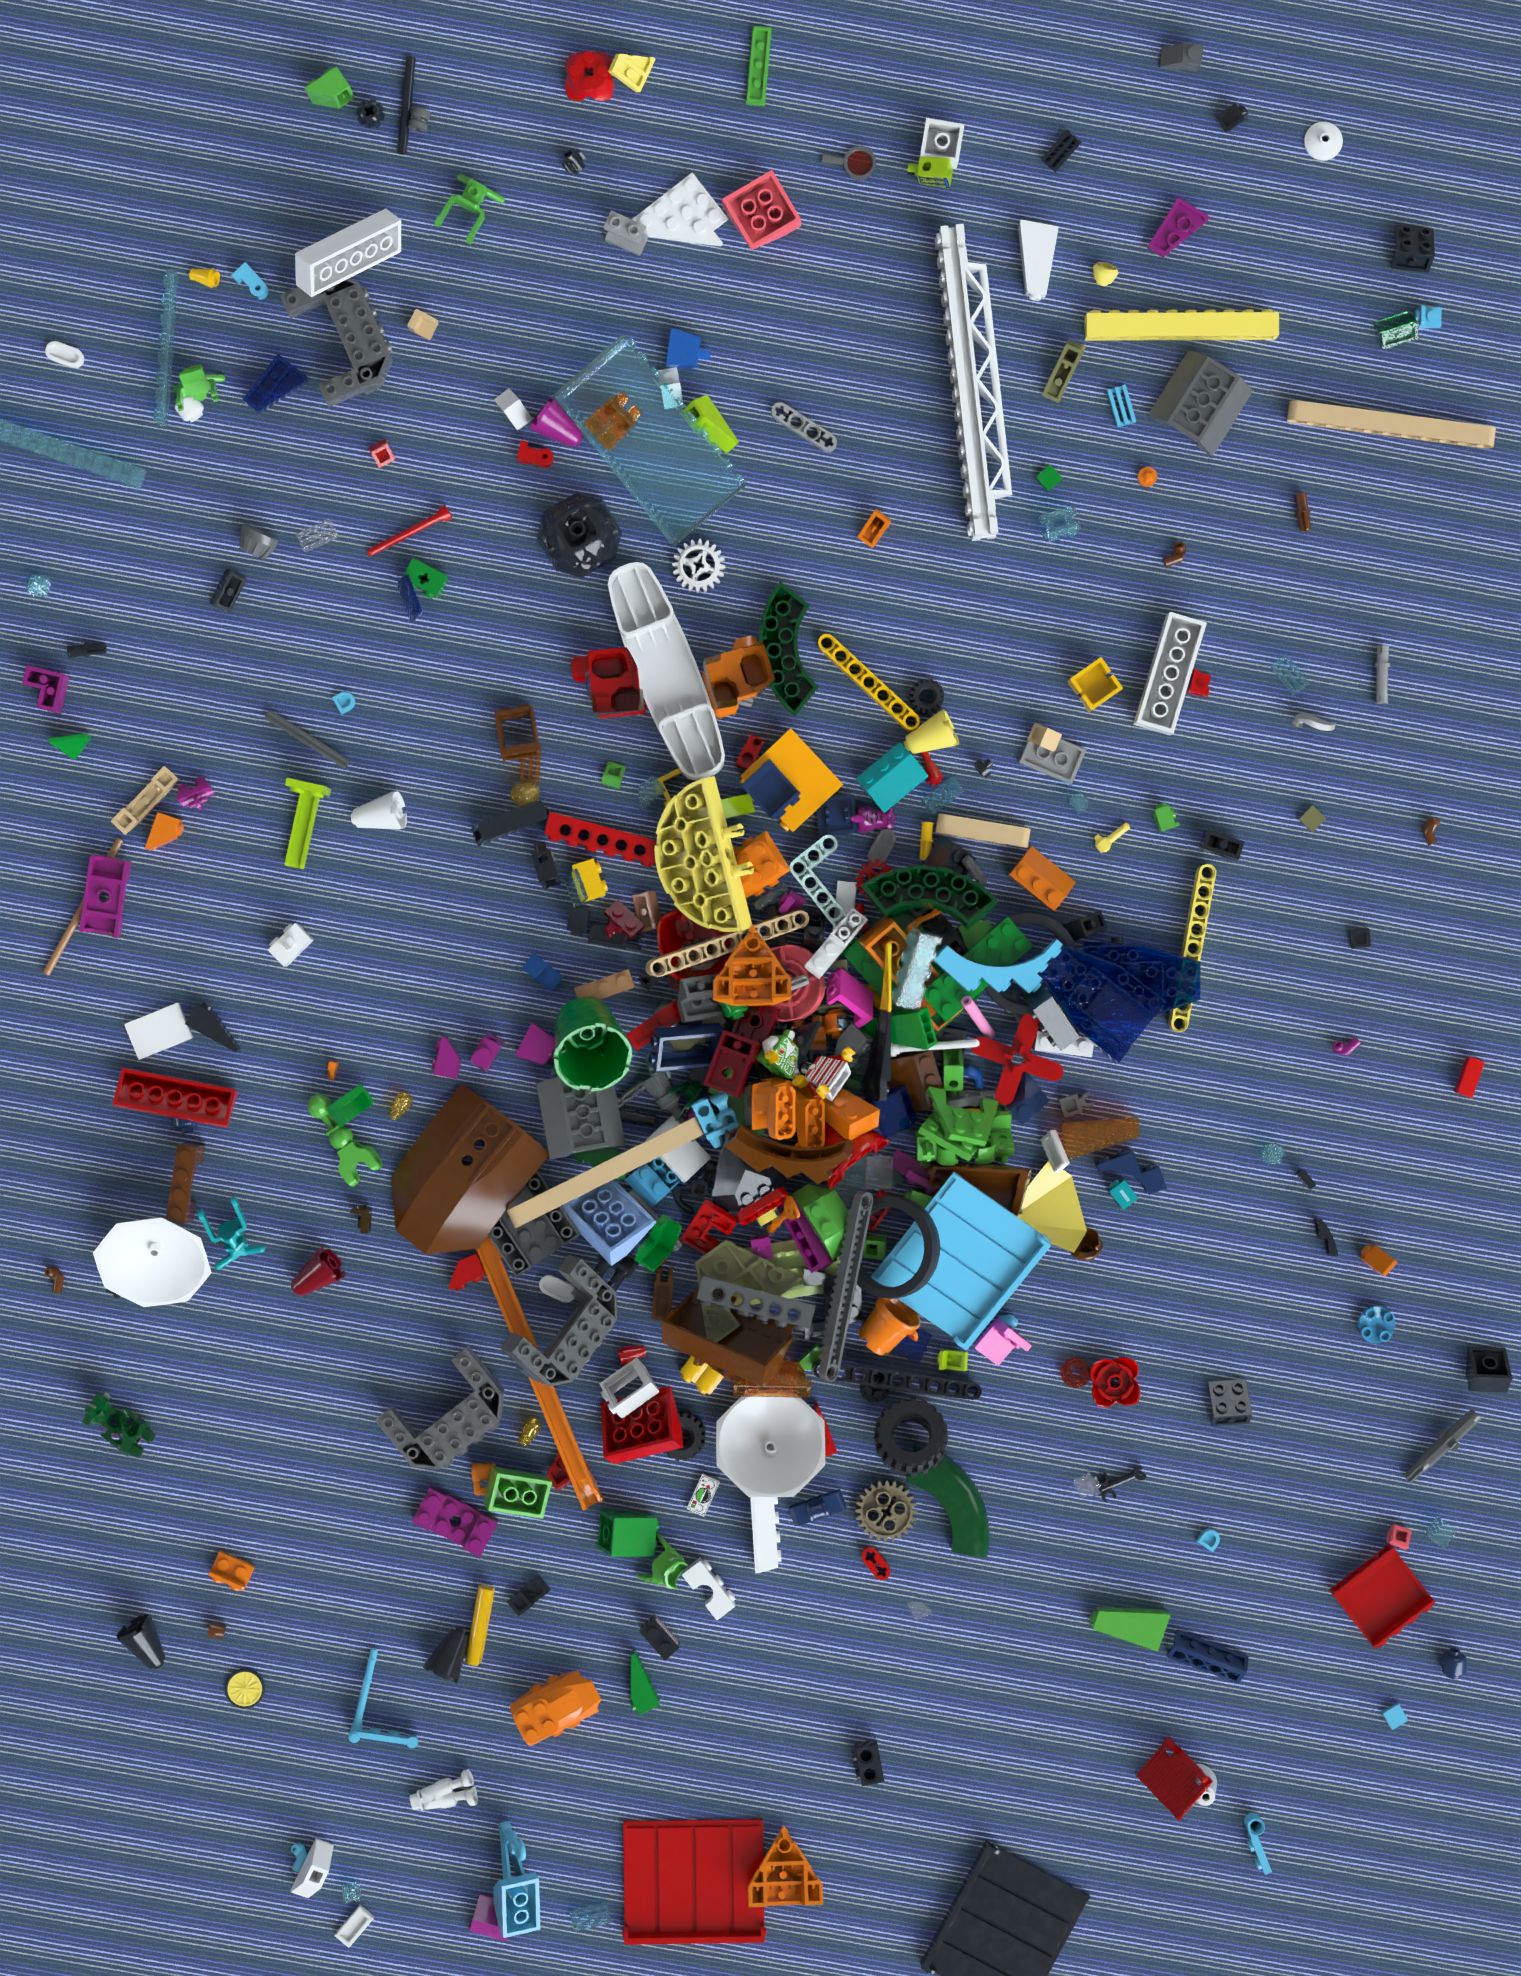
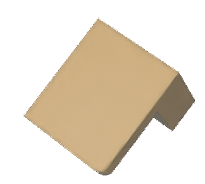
(422, 324)
(1044, 737)

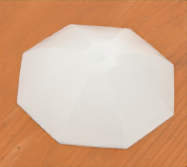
(152, 1262)
(770, 1445)

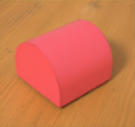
(1399, 1536)

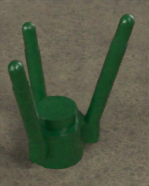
(691, 1092)

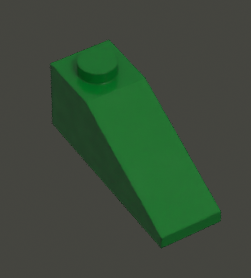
(642, 1690)

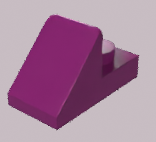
(761, 1246)

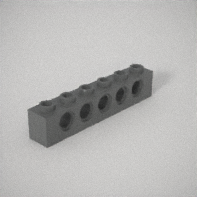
(805, 1310)

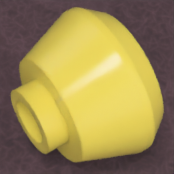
(1104, 273)

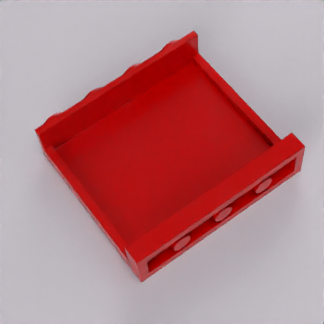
(1382, 1596)

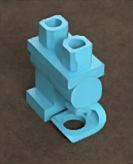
(715, 1124)

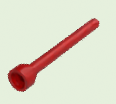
(442, 514)

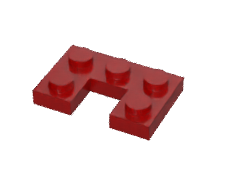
(705, 1218)

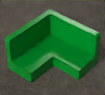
(659, 1243)

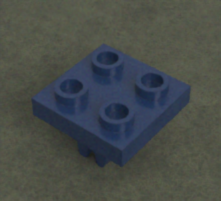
(835, 816)

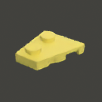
(631, 70)

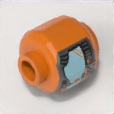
(835, 1023)

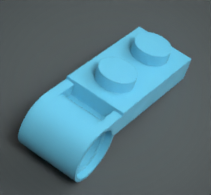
(1254, 1842)

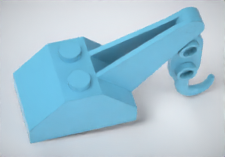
(515, 1897)

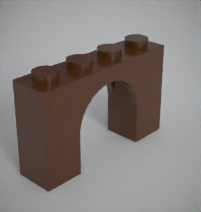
(187, 1158)

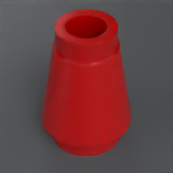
(629, 1353)

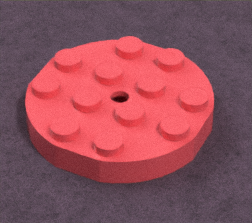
(806, 998)

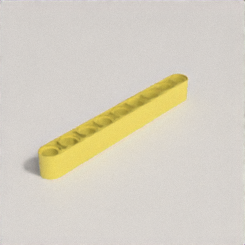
(1198, 939)

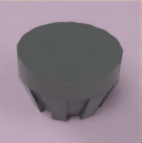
(257, 541)

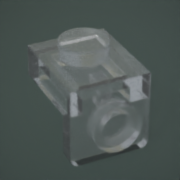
(1086, 1485)

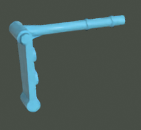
(374, 1733)

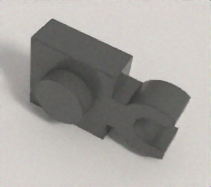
(1072, 1104)

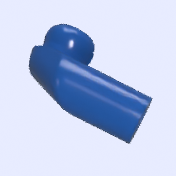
(976, 1074)

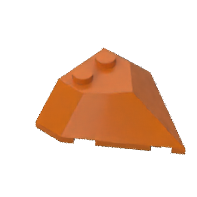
(752, 975)
(784, 1877)

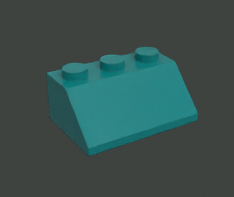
(891, 777)

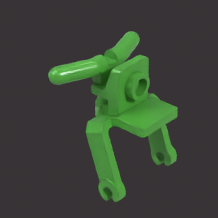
(470, 200)
(196, 385)

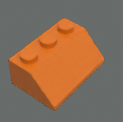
(1041, 879)

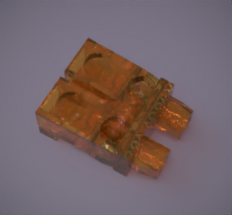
(613, 421)

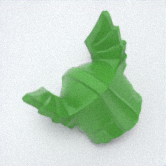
(665, 1567)

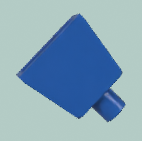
(685, 350)

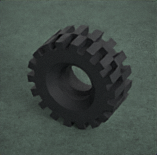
(696, 1437)

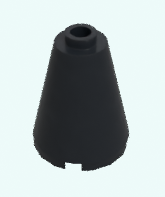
(143, 1641)
(449, 1655)

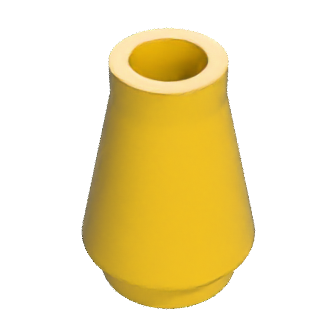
(207, 277)

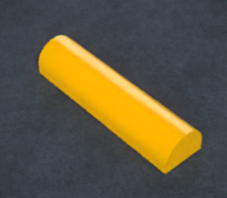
(479, 1625)

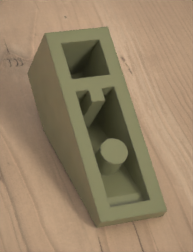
(1063, 370)

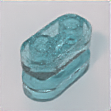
(1070, 528)

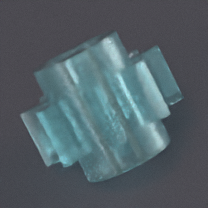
(38, 585)
(1272, 1154)

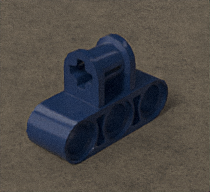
(817, 1507)

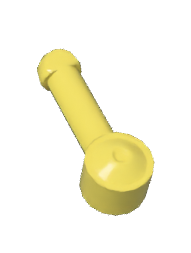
(1104, 843)

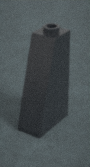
(509, 822)

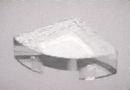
(918, 1609)

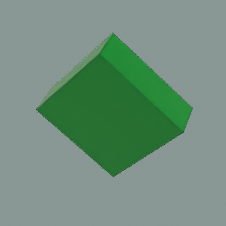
(1049, 478)

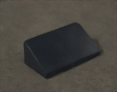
(228, 590)

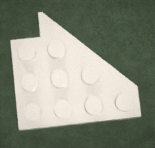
(684, 215)

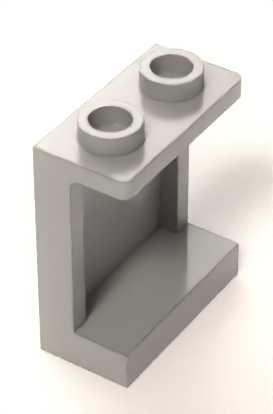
(625, 233)

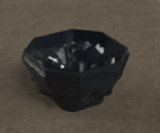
(584, 551)

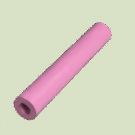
(978, 1017)

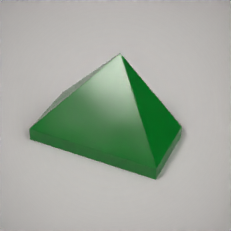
(71, 745)

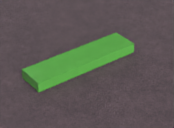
(758, 65)

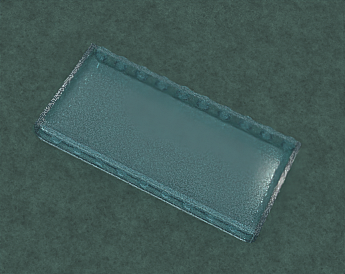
(666, 455)

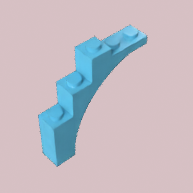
(1023, 974)

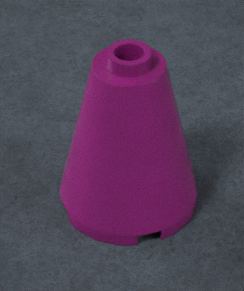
(556, 424)

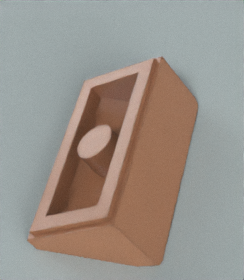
(647, 909)

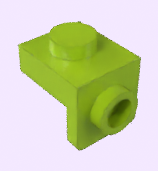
(952, 1360)

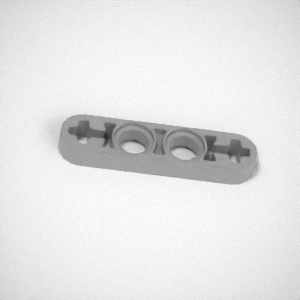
(805, 425)

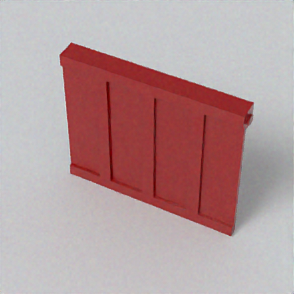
(691, 1881)

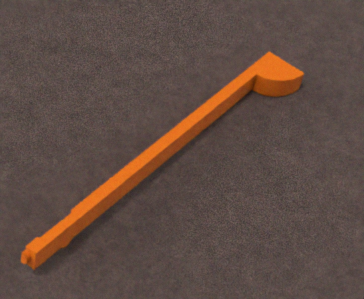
(581, 1478)

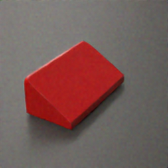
(1469, 1076)

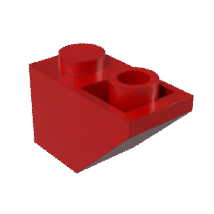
(467, 1270)

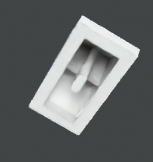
(513, 409)

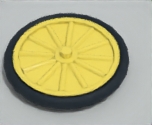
(245, 1688)

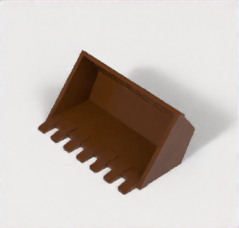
(749, 1351)

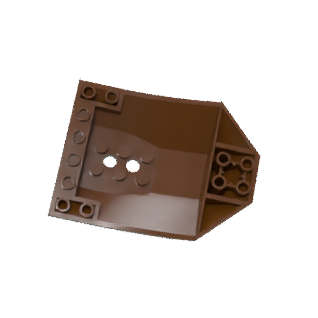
(456, 1206)

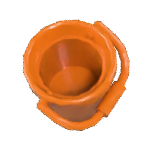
(889, 1325)

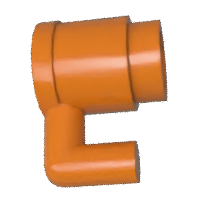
(481, 1472)

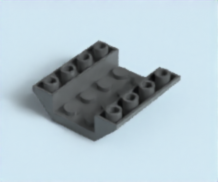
(1201, 400)
(579, 1118)
(535, 1239)

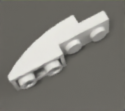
(836, 943)

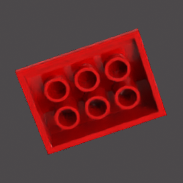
(643, 1432)

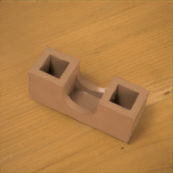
(606, 986)

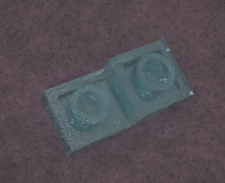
(942, 795)

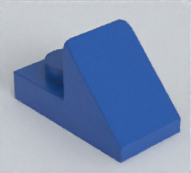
(542, 972)

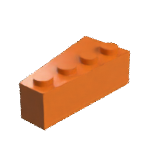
(849, 1114)

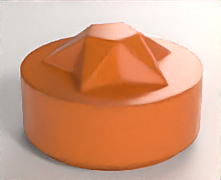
(1147, 476)

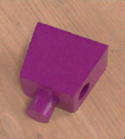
(537, 1045)
(486, 1052)

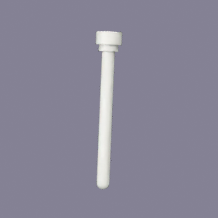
(896, 1049)

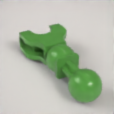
(342, 1139)

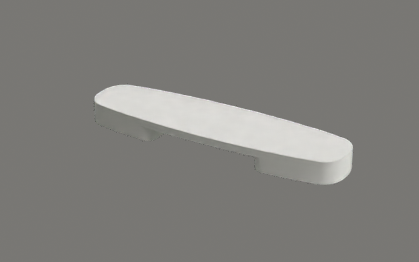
(666, 671)

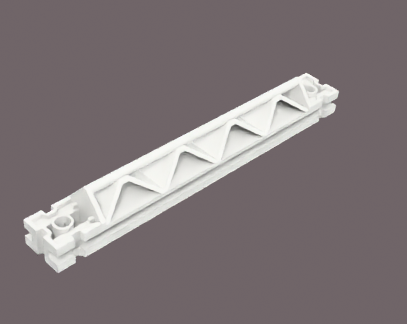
(961, 331)

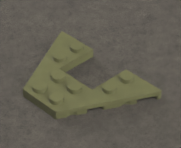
(729, 1263)

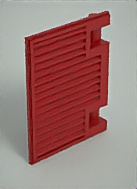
(1174, 1778)

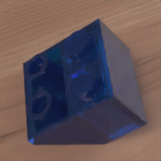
(895, 1112)

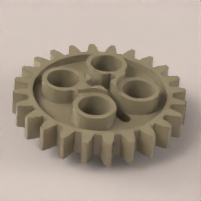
(871, 1502)

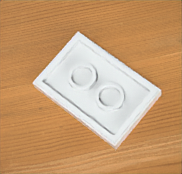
(158, 1031)
(685, 1159)

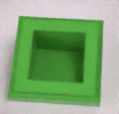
(613, 774)

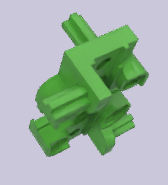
(998, 1145)

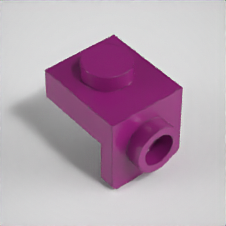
(790, 902)

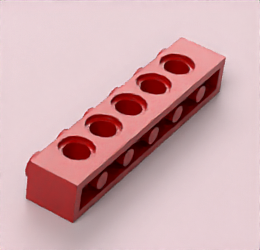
(556, 821)

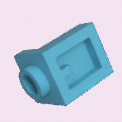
(1428, 316)

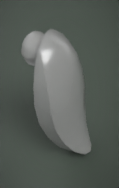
(1313, 721)

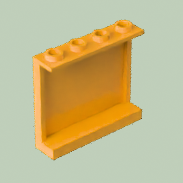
(804, 772)

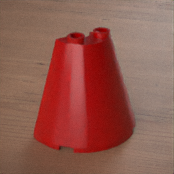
(862, 1145)

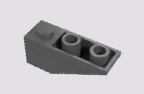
(856, 1039)

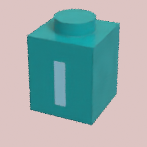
(1122, 1193)

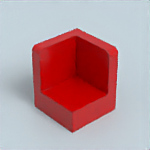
(1198, 684)

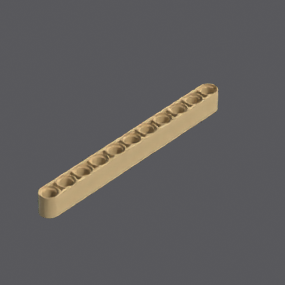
(1391, 424)
(605, 1172)

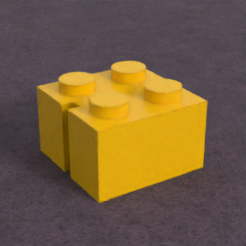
(1094, 685)

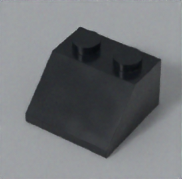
(1488, 1369)

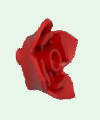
(579, 86)
(1125, 1392)

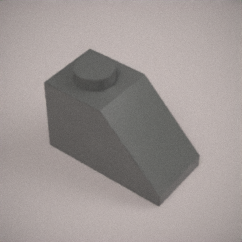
(1182, 57)

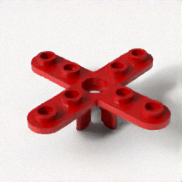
(1031, 1063)

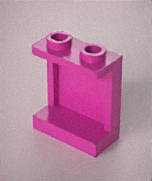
(852, 994)

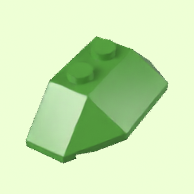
(825, 1215)

